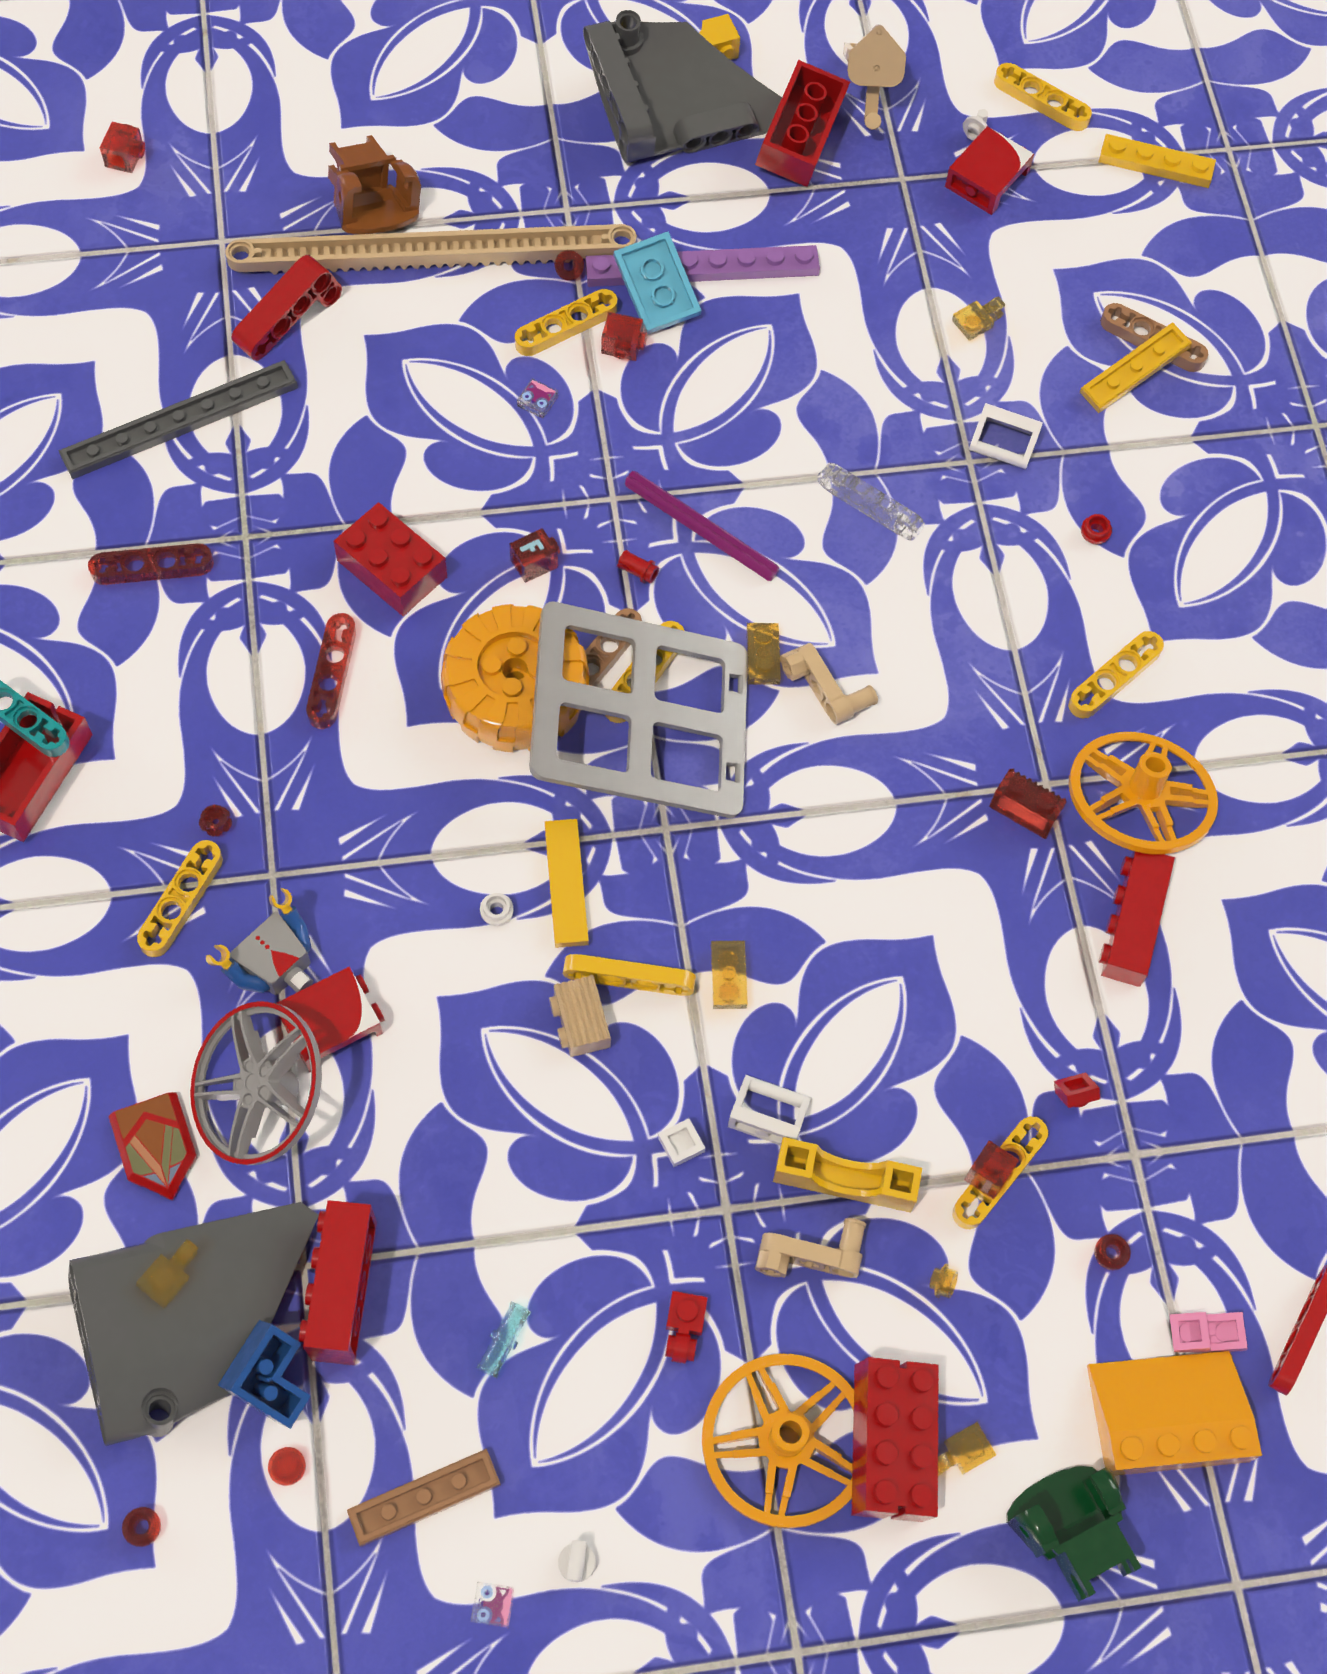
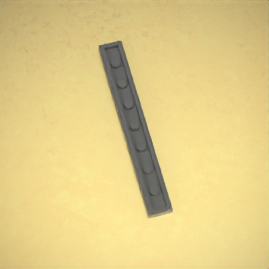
(178, 419)

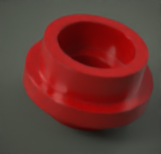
(1099, 523)

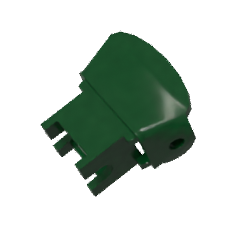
(1075, 1522)

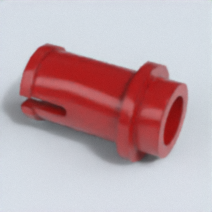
(643, 569)

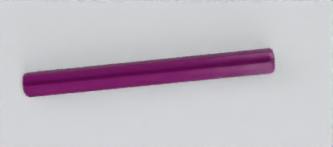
(702, 526)

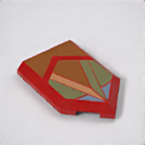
(154, 1143)

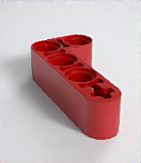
(285, 306)

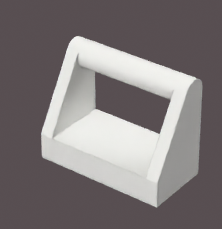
(1011, 421)
(763, 1125)

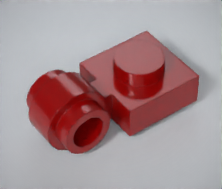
(686, 1317)

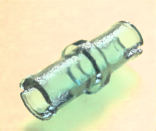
(503, 1339)

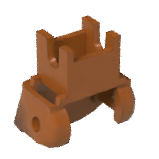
(362, 189)

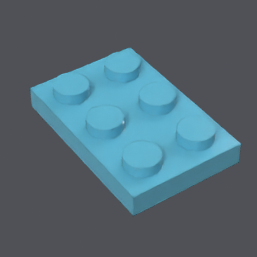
(657, 282)

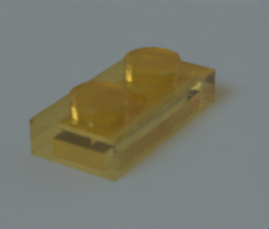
(763, 653)
(728, 975)

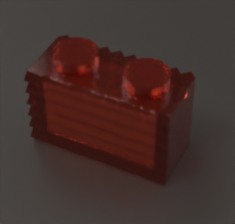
(1027, 803)

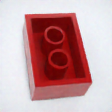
(390, 559)

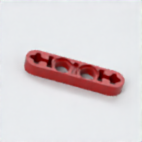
(1301, 1337)

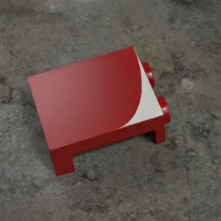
(988, 169)
(334, 1012)

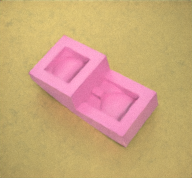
(1208, 1332)

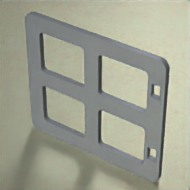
(639, 709)

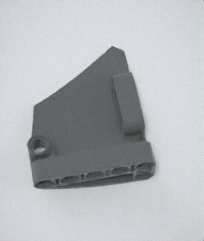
(672, 88)
(178, 1354)

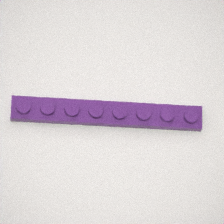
(721, 264)

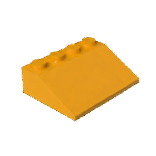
(1172, 1413)

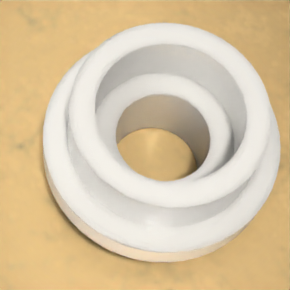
(496, 900)

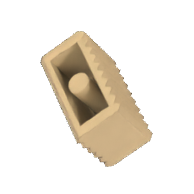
(581, 1016)

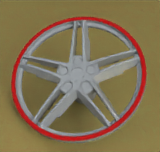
(259, 1083)

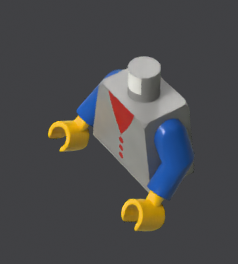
(271, 954)

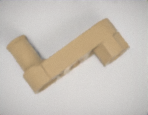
(808, 663)
(779, 1250)

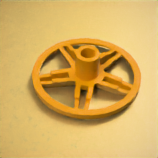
(1143, 788)
(784, 1438)

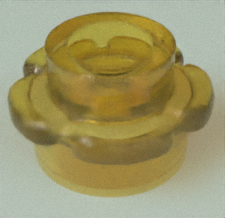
(944, 1281)

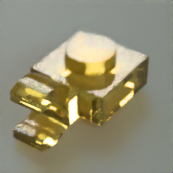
(977, 319)
(166, 1277)
(966, 1450)

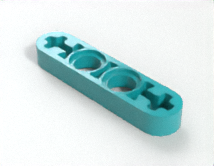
(22, 707)

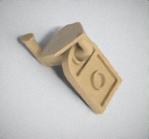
(875, 63)

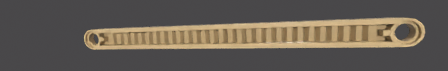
(428, 248)

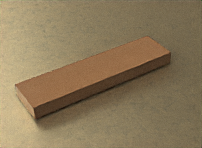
(423, 1497)

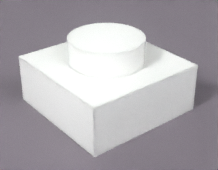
(681, 1142)

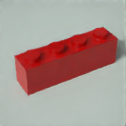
(1136, 918)

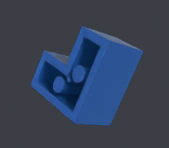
(258, 1372)

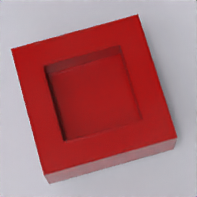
(1077, 1090)

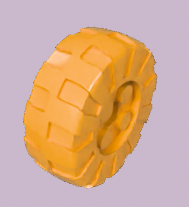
(492, 676)

